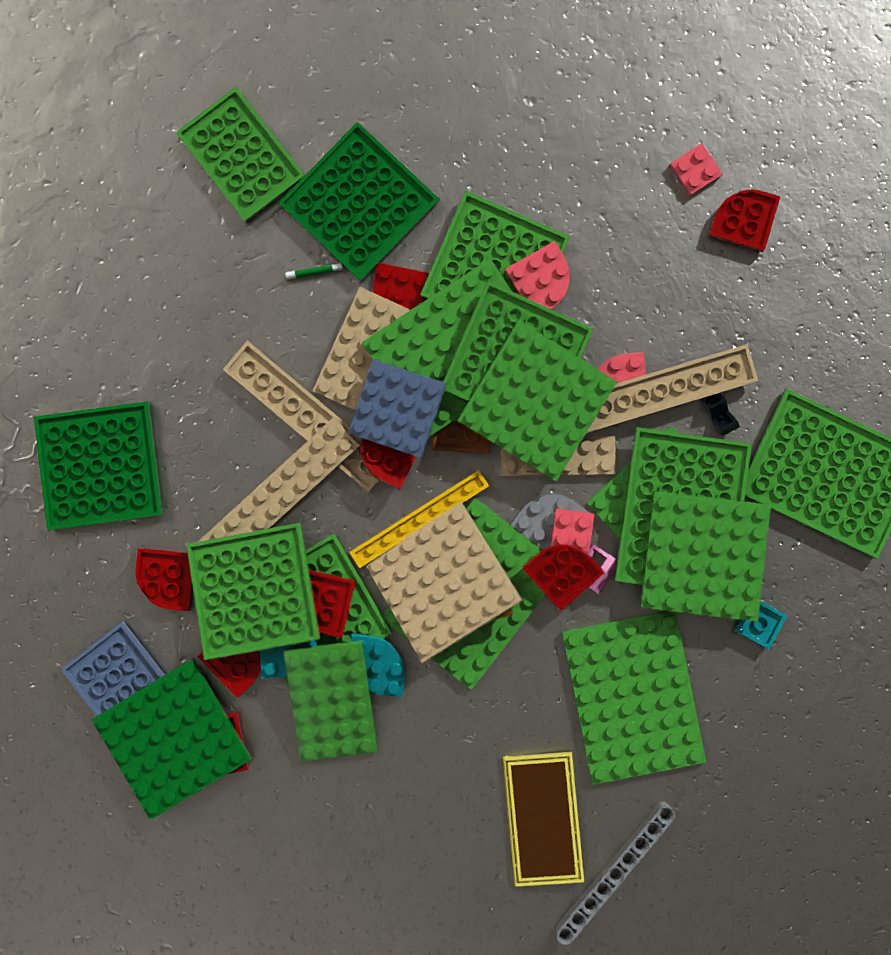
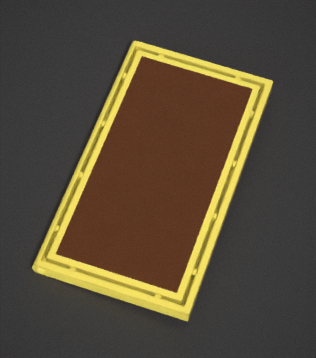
(543, 819)

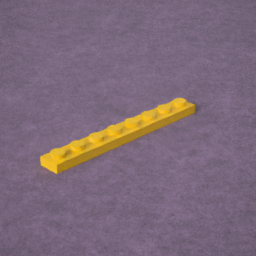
(400, 530)

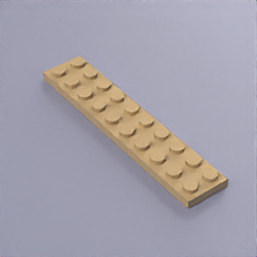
(676, 386)
(291, 403)
(288, 482)

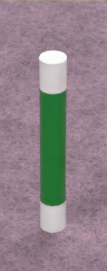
(313, 271)

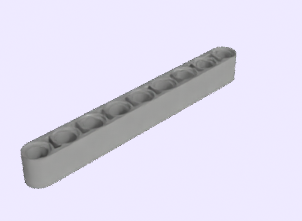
(613, 882)

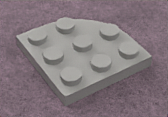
(537, 517)

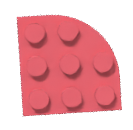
(541, 276)
(624, 366)

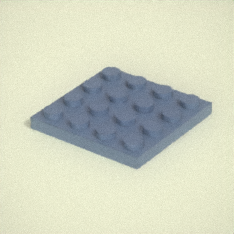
(397, 408)
(112, 669)

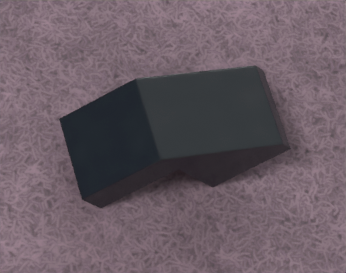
(719, 414)

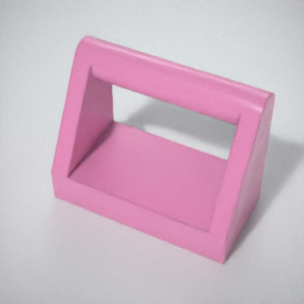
(609, 568)

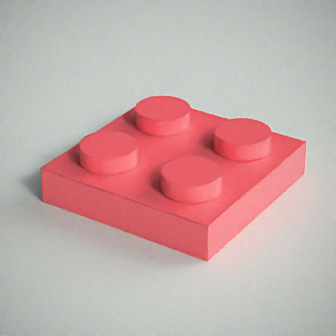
(695, 169)
(572, 528)

